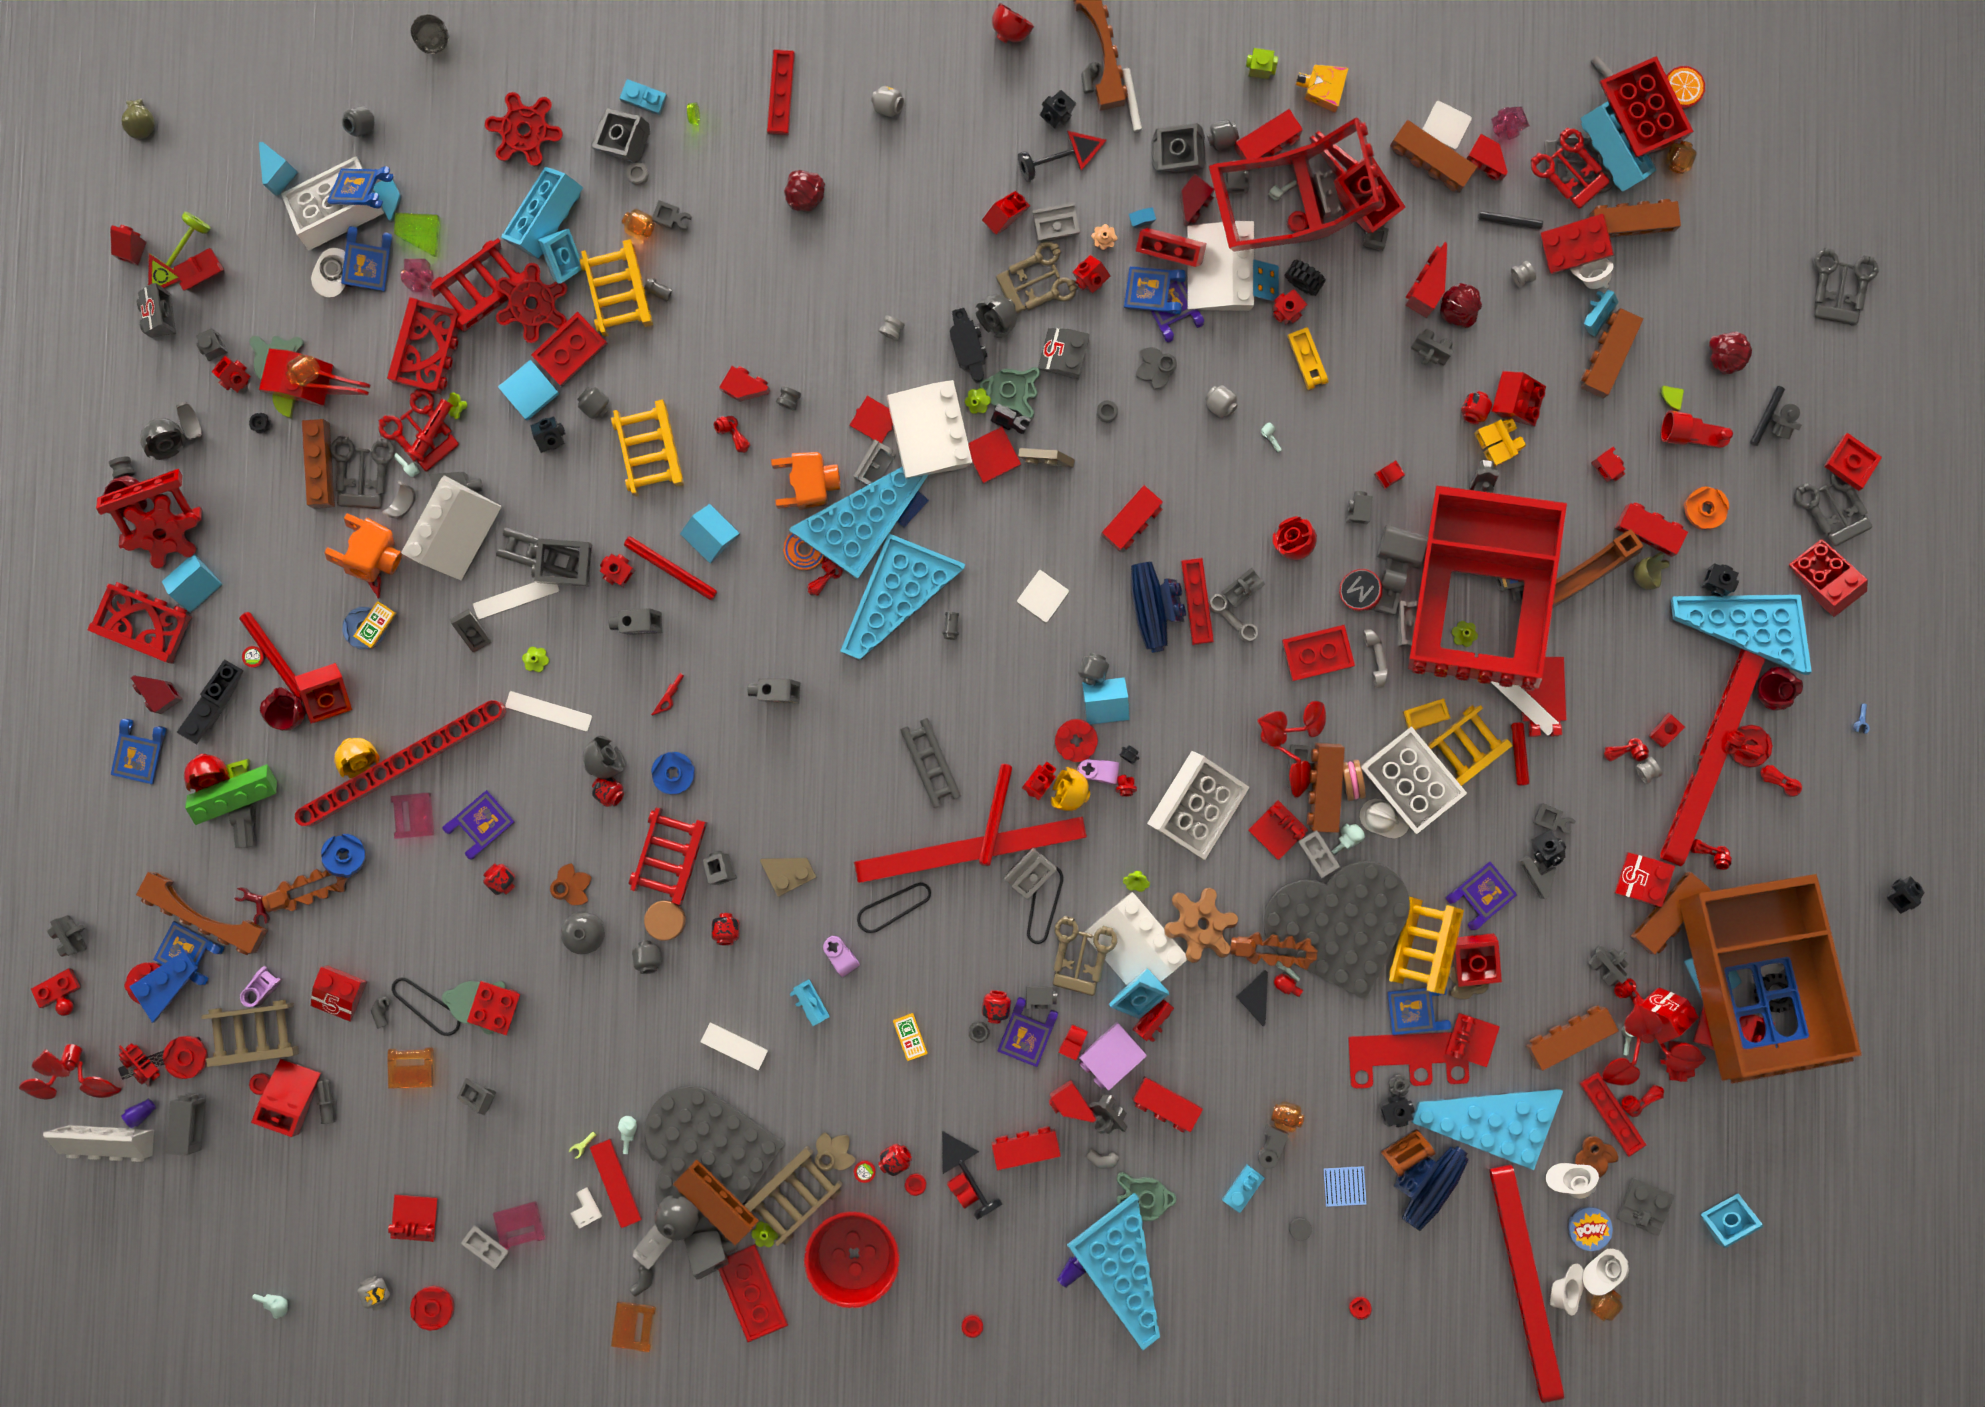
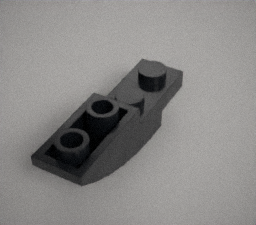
(212, 702)

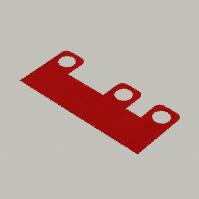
(1403, 1049)

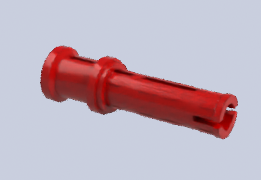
(424, 439)

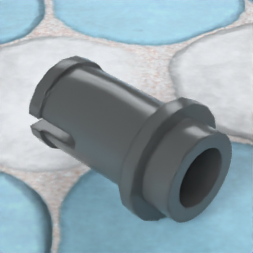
(658, 289)
(951, 623)

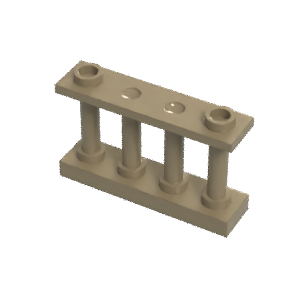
(262, 1051)
(788, 1175)

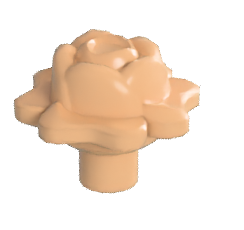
(1104, 237)

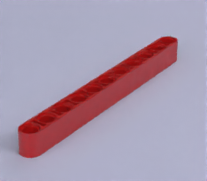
(1713, 757)
(390, 763)
(969, 849)
(1526, 1283)

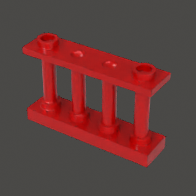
(484, 305)
(146, 489)
(683, 871)

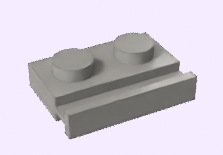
(1056, 222)
(1030, 873)

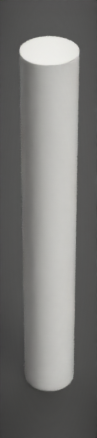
(1132, 100)

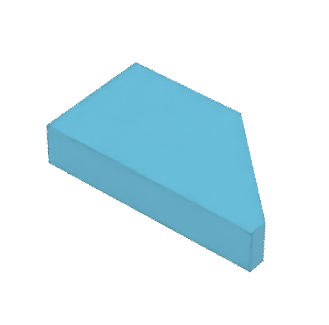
(389, 195)

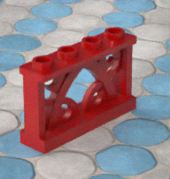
(403, 348)
(156, 646)

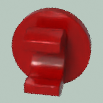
(1126, 786)

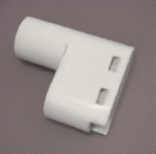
(588, 1212)

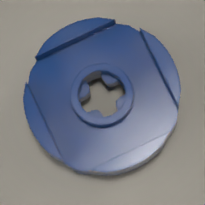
(669, 761)
(345, 867)

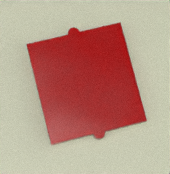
(873, 420)

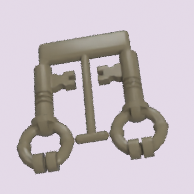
(1011, 292)
(1074, 983)

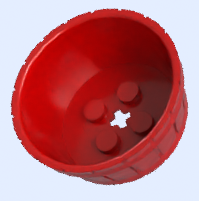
(845, 1279)

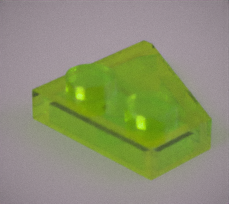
(419, 230)

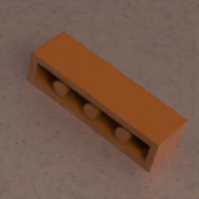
(1433, 156)
(1640, 218)
(1612, 352)
(318, 463)
(1326, 787)
(1665, 920)
(1571, 1038)
(715, 1202)

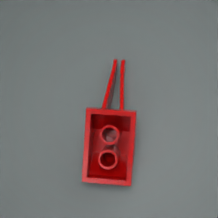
(1355, 188)
(276, 382)

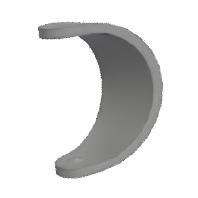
(188, 420)
(402, 502)

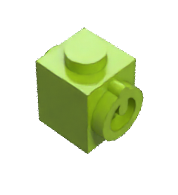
(1261, 63)

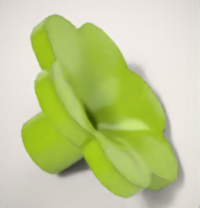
(981, 398)
(457, 404)
(1460, 637)
(540, 661)
(1136, 881)
(764, 1228)

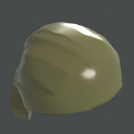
(137, 120)
(1648, 571)

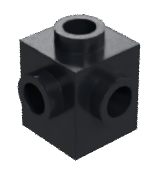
(1057, 109)
(548, 434)
(1720, 580)
(1549, 849)
(1905, 894)
(1389, 1110)

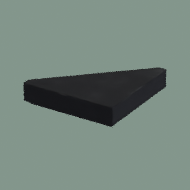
(1255, 997)

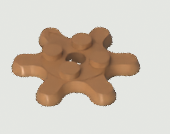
(1188, 927)

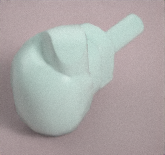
(627, 1127)
(273, 1303)

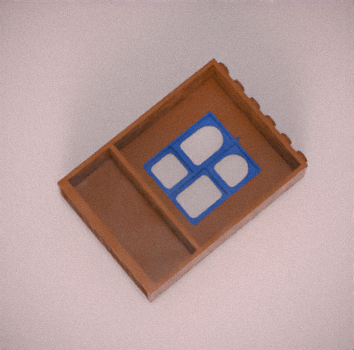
(1763, 927)

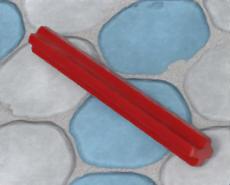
(670, 568)
(270, 651)
(995, 815)

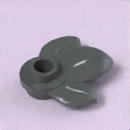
(1153, 369)

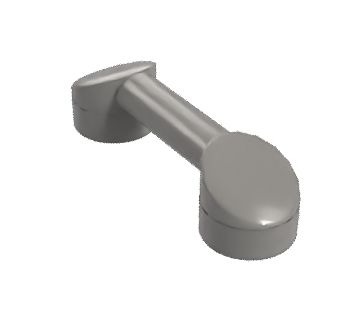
(1246, 632)
(1372, 639)

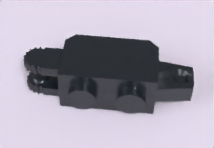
(967, 345)

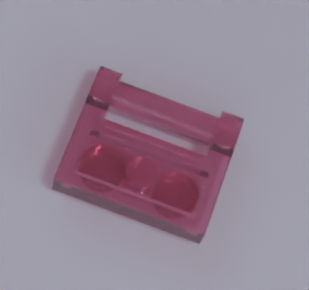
(419, 815)
(517, 1218)

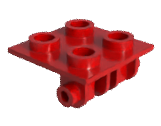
(1278, 830)
(493, 1008)
(1472, 1040)
(128, 1060)
(413, 1218)

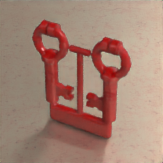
(1565, 189)
(438, 452)

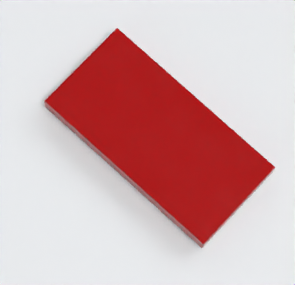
(752, 1294)

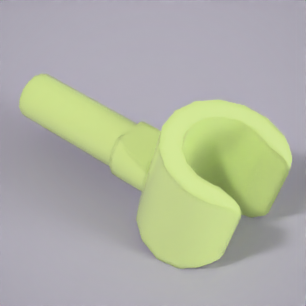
(582, 1145)

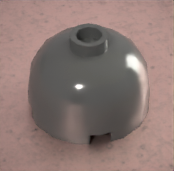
(997, 314)
(162, 438)
(602, 759)
(582, 933)
(676, 1218)

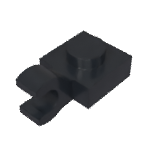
(1007, 419)

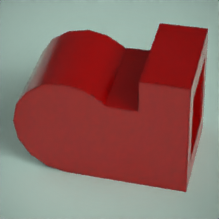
(1390, 474)
(1666, 730)
(1072, 1042)
(963, 1190)

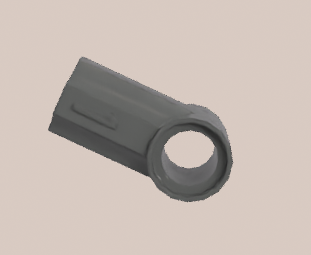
(242, 822)

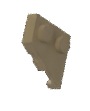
(1048, 457)
(787, 873)

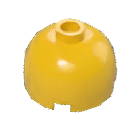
(355, 757)
(1071, 790)

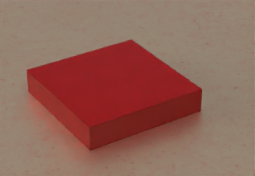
(993, 455)
(1853, 461)

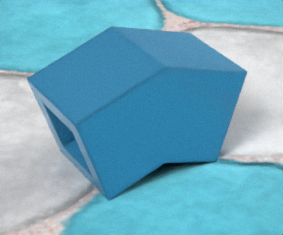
(1142, 217)

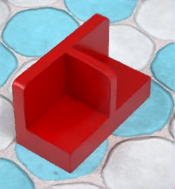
(198, 269)

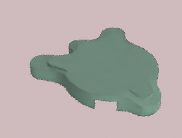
(261, 350)
(1012, 389)
(462, 998)
(1152, 1195)

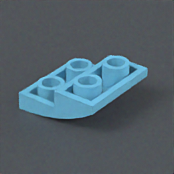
(528, 390)

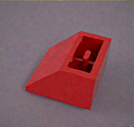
(1519, 398)

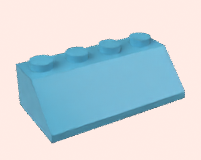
(1615, 149)
(542, 211)

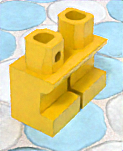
(1497, 433)

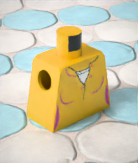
(1324, 85)

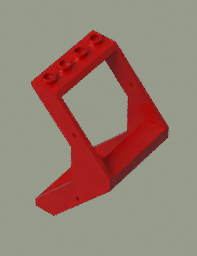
(1300, 159)

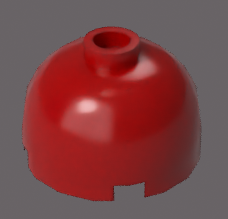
(1010, 25)
(1295, 538)
(204, 772)

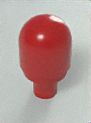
(1287, 985)

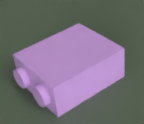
(1111, 1057)

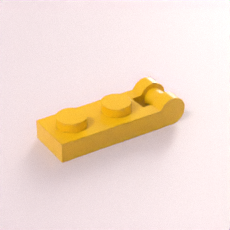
(1307, 358)

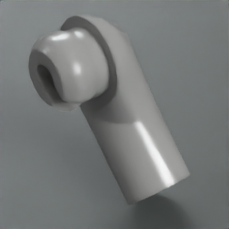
(1102, 1162)

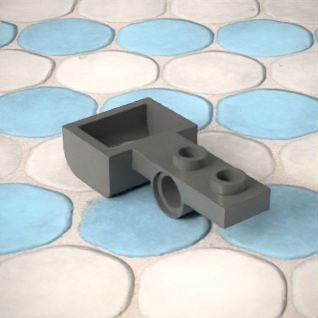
(1400, 550)

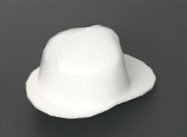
(328, 273)
(1595, 274)
(1382, 819)
(1573, 1179)
(1605, 1272)
(1568, 1291)

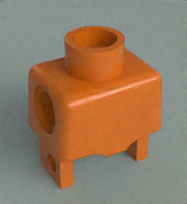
(809, 479)
(369, 550)

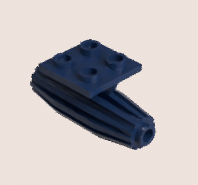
(1155, 605)
(1430, 1185)

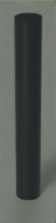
(1507, 219)
(1767, 415)

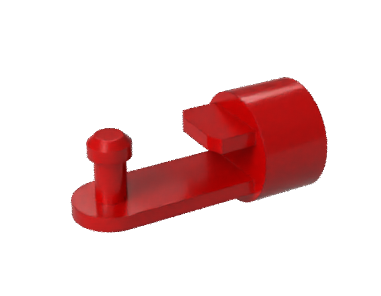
(1683, 429)

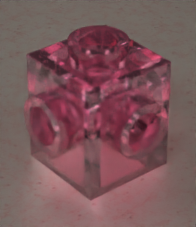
(1509, 122)
(417, 274)

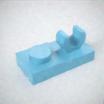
(643, 97)
(1601, 311)
(811, 1002)
(1243, 1188)

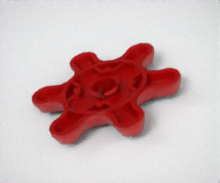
(522, 115)
(545, 302)
(161, 518)

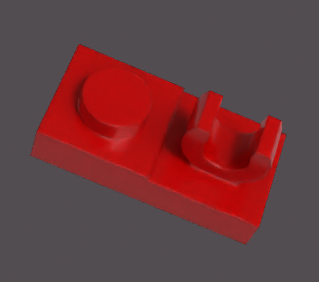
(1152, 1020)

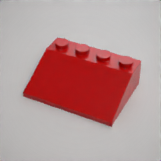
(1646, 107)

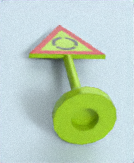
(163, 273)

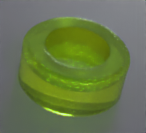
(693, 113)

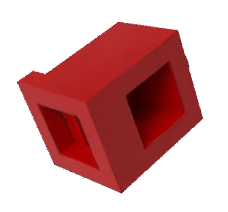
(1609, 465)

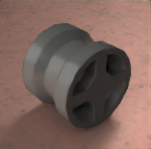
(788, 398)
(121, 467)

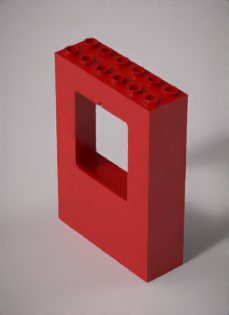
(1494, 539)

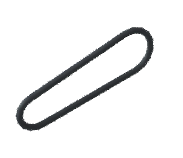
(889, 897)
(1052, 913)
(416, 1012)

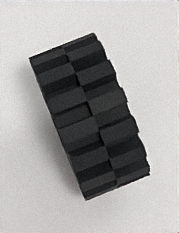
(1305, 277)
(1780, 979)

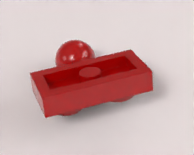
(55, 990)

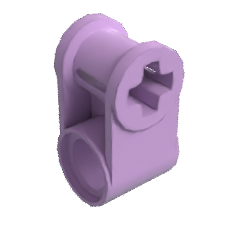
(1102, 772)
(843, 959)
(262, 984)

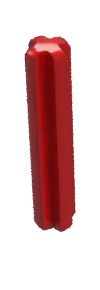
(1520, 753)

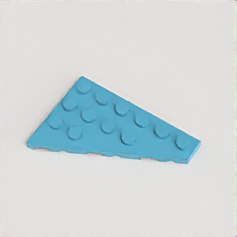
(859, 523)
(898, 587)
(1757, 623)
(1502, 1124)
(1117, 1263)

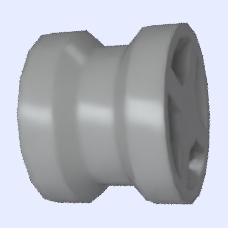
(1523, 274)
(891, 327)
(1648, 770)

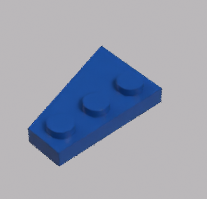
(161, 985)

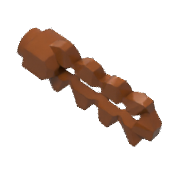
(281, 897)
(1247, 947)

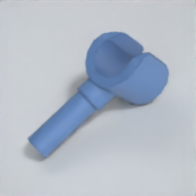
(1862, 719)

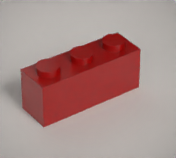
(1270, 137)
(1171, 247)
(1132, 519)
(1652, 529)
(1166, 1105)
(1025, 1148)

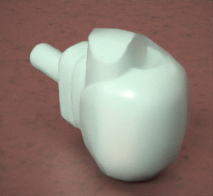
(1350, 837)

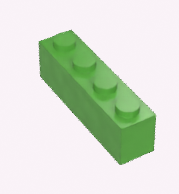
(231, 794)

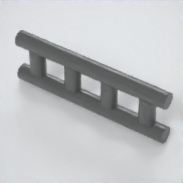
(528, 559)
(935, 750)

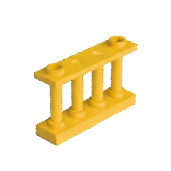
(636, 294)
(667, 454)
(1480, 759)
(1445, 948)

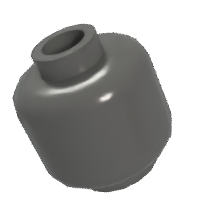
(358, 121)
(1223, 135)
(593, 402)
(1093, 669)
(646, 957)

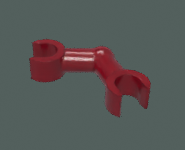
(260, 909)

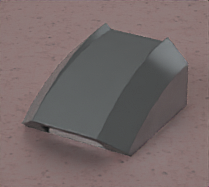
(621, 135)
(1179, 148)

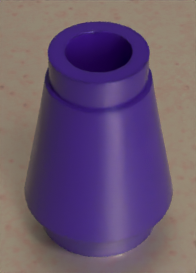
(138, 1113)
(1071, 1272)

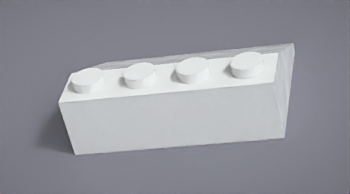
(317, 219)
(1224, 276)
(929, 429)
(451, 528)
(1413, 780)
(1198, 805)
(1139, 942)
(102, 1142)

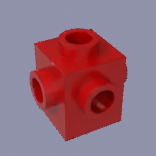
(1090, 274)
(1293, 302)
(231, 374)
(623, 572)

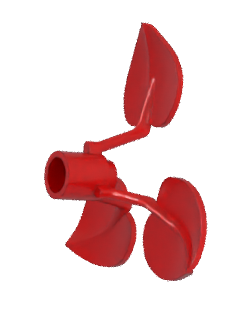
(1275, 735)
(1644, 1024)
(51, 1066)

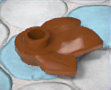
(574, 885)
(1596, 1158)

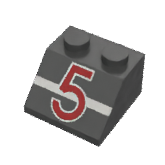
(156, 311)
(1064, 352)

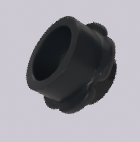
(255, 418)
(1129, 754)

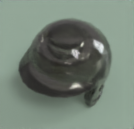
(430, 34)

